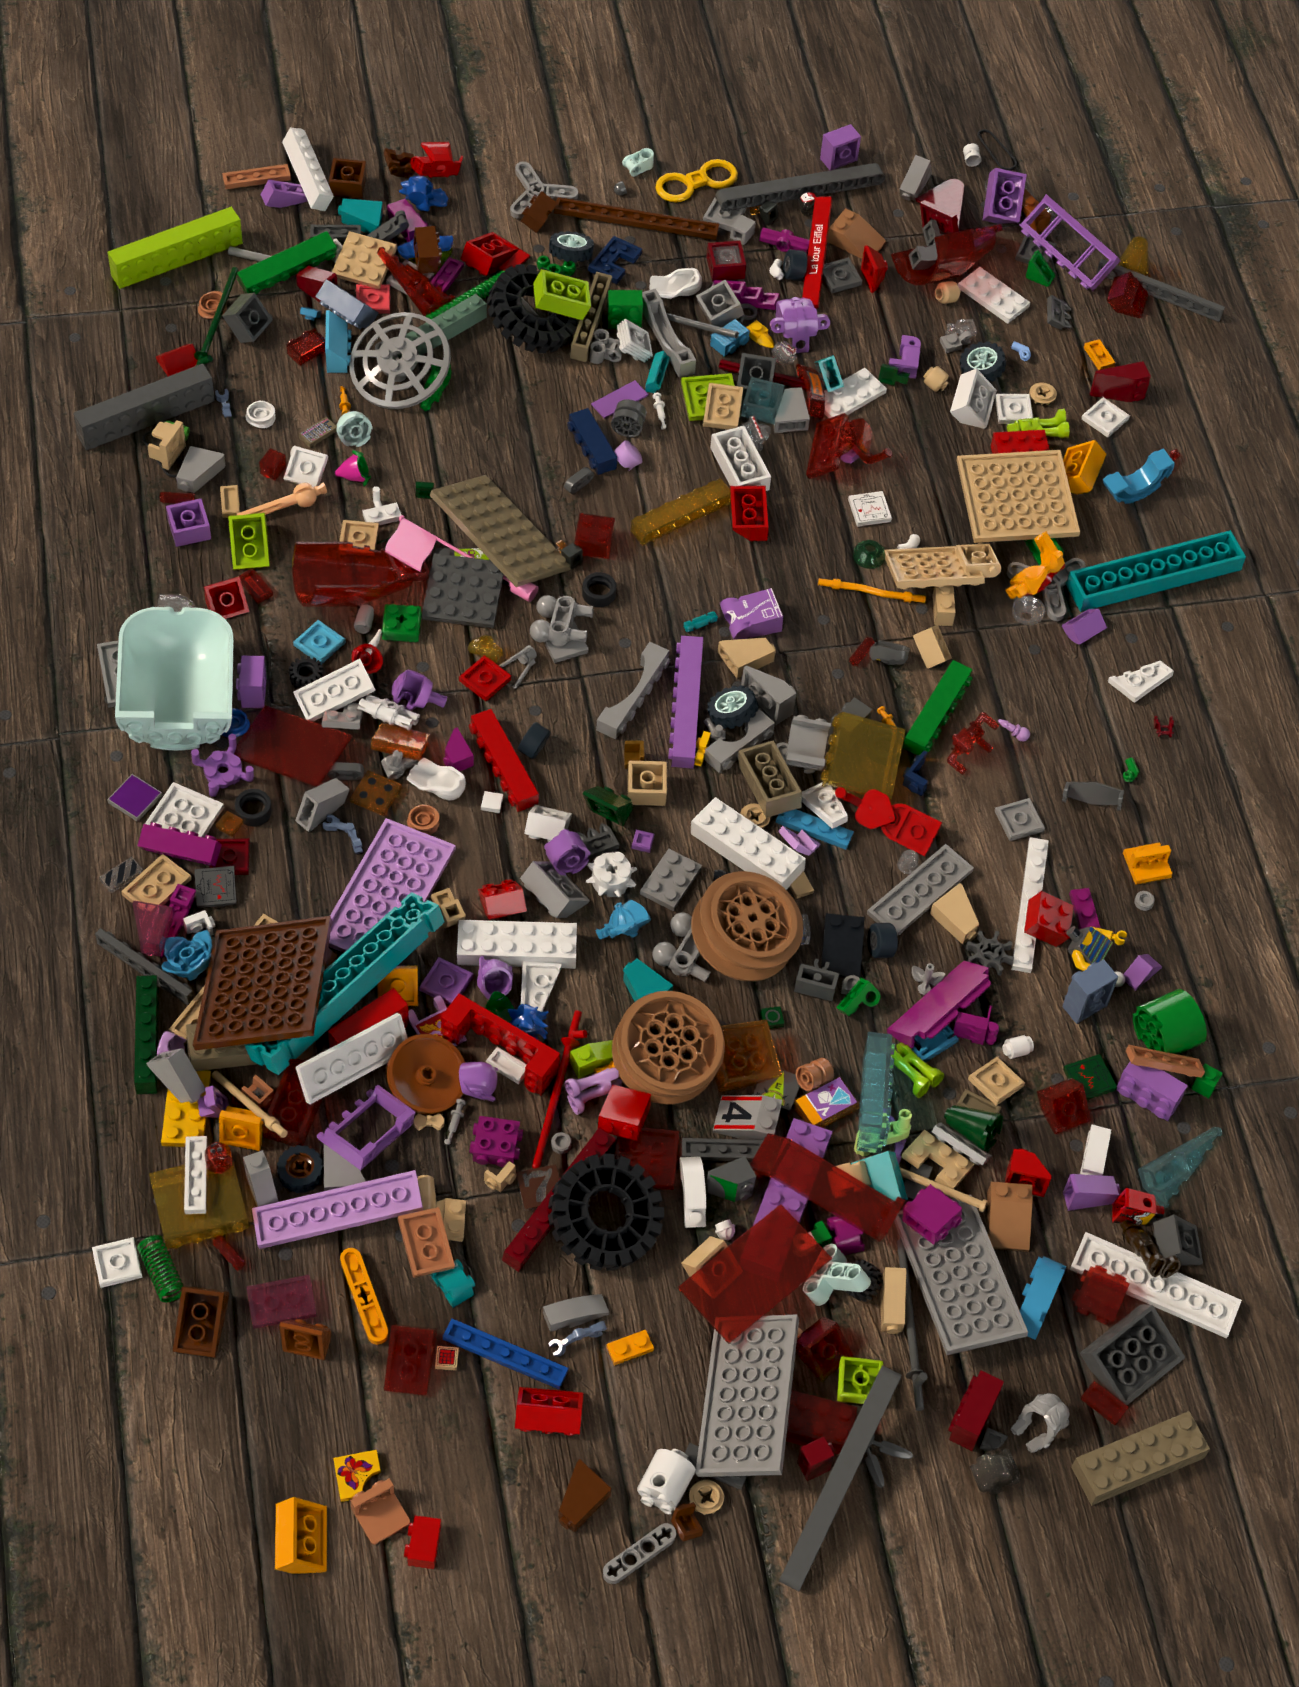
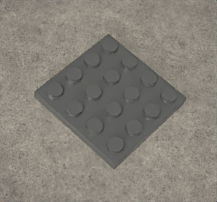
(462, 591)

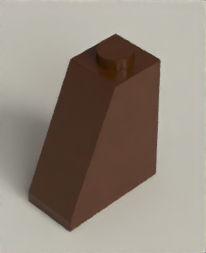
(583, 1497)

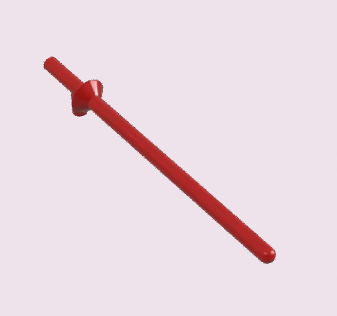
(569, 1042)

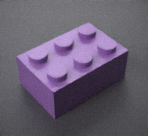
(1152, 1089)

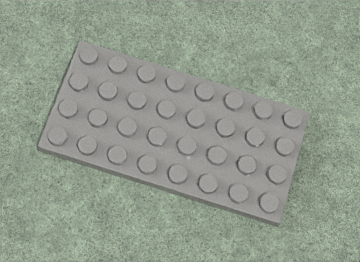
(963, 1284)
(748, 1400)

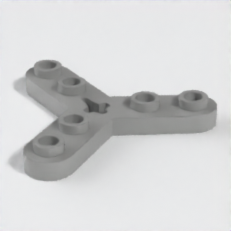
(531, 182)
(1052, 593)

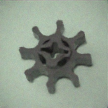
(990, 952)

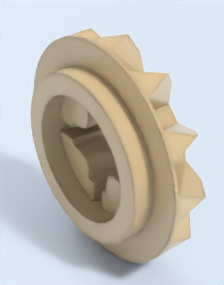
(1043, 388)
(755, 810)
(705, 1487)

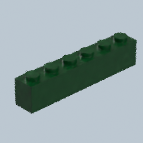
(146, 1033)

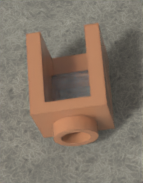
(259, 1092)

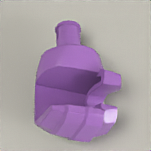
(416, 690)

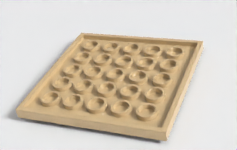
(1017, 496)

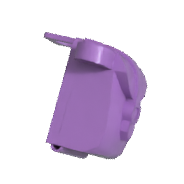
(798, 321)

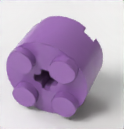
(567, 852)

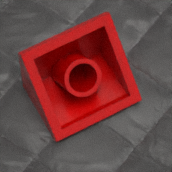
(177, 359)
(226, 598)

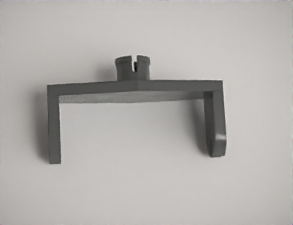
(1093, 793)

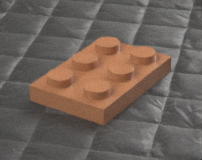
(426, 1242)

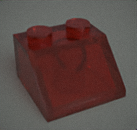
(1064, 1105)
(822, 1347)

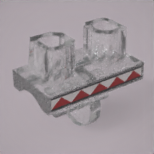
(758, 432)

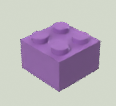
(840, 147)
(188, 522)
(251, 681)

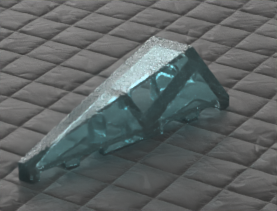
(1167, 1172)

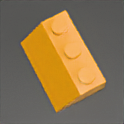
(1083, 466)
(301, 1536)

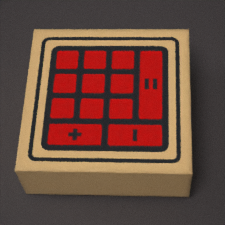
(446, 1358)

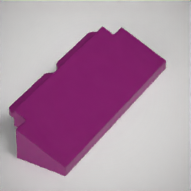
(941, 1003)

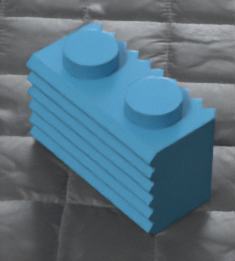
(726, 344)

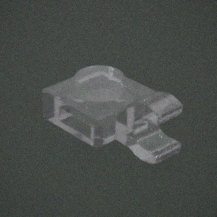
(961, 326)

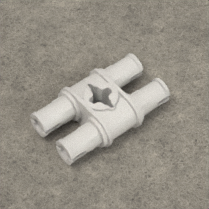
(388, 711)

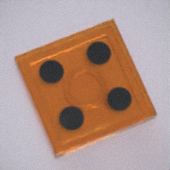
(375, 793)

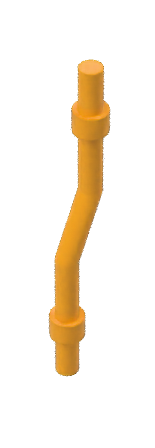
(906, 596)

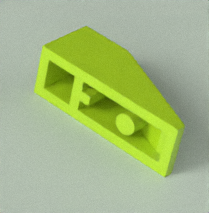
(590, 1056)

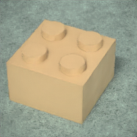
(647, 782)

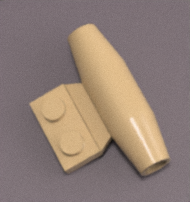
(451, 1209)

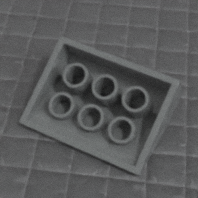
(1133, 1354)

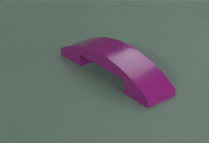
(181, 903)

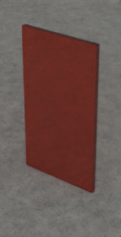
(754, 1273)

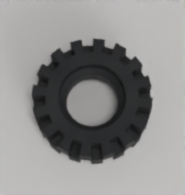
(303, 665)
(875, 1276)

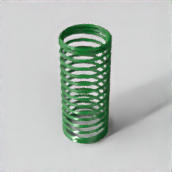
(158, 1245)

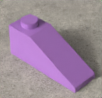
(282, 194)

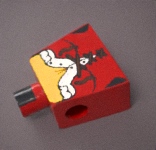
(1135, 1207)

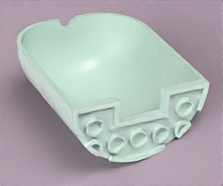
(174, 677)

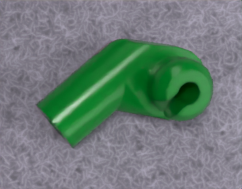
(1132, 771)

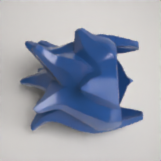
(529, 1020)

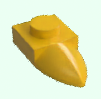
(760, 334)

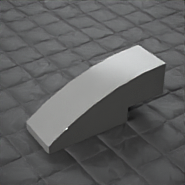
(574, 1311)

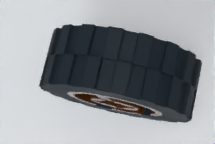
(300, 1179)

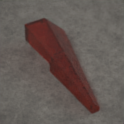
(415, 284)

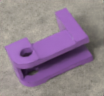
(910, 356)

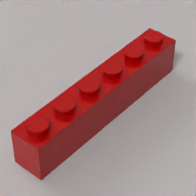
(504, 760)

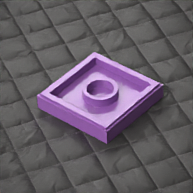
(446, 980)

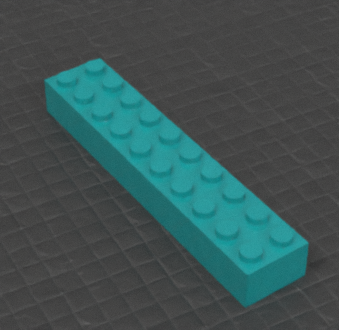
(1155, 570)

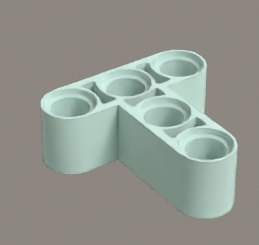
(835, 1275)

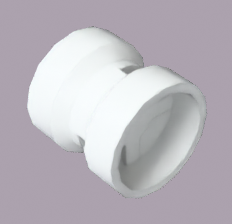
(972, 155)

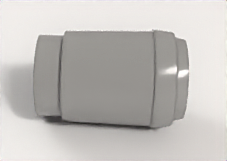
(364, 619)

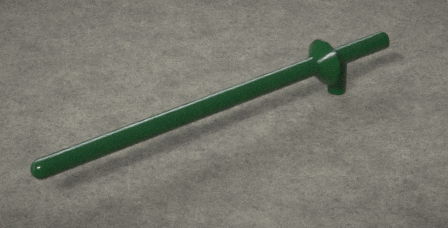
(202, 356)

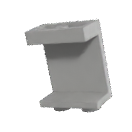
(807, 742)

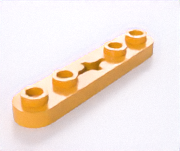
(370, 1314)

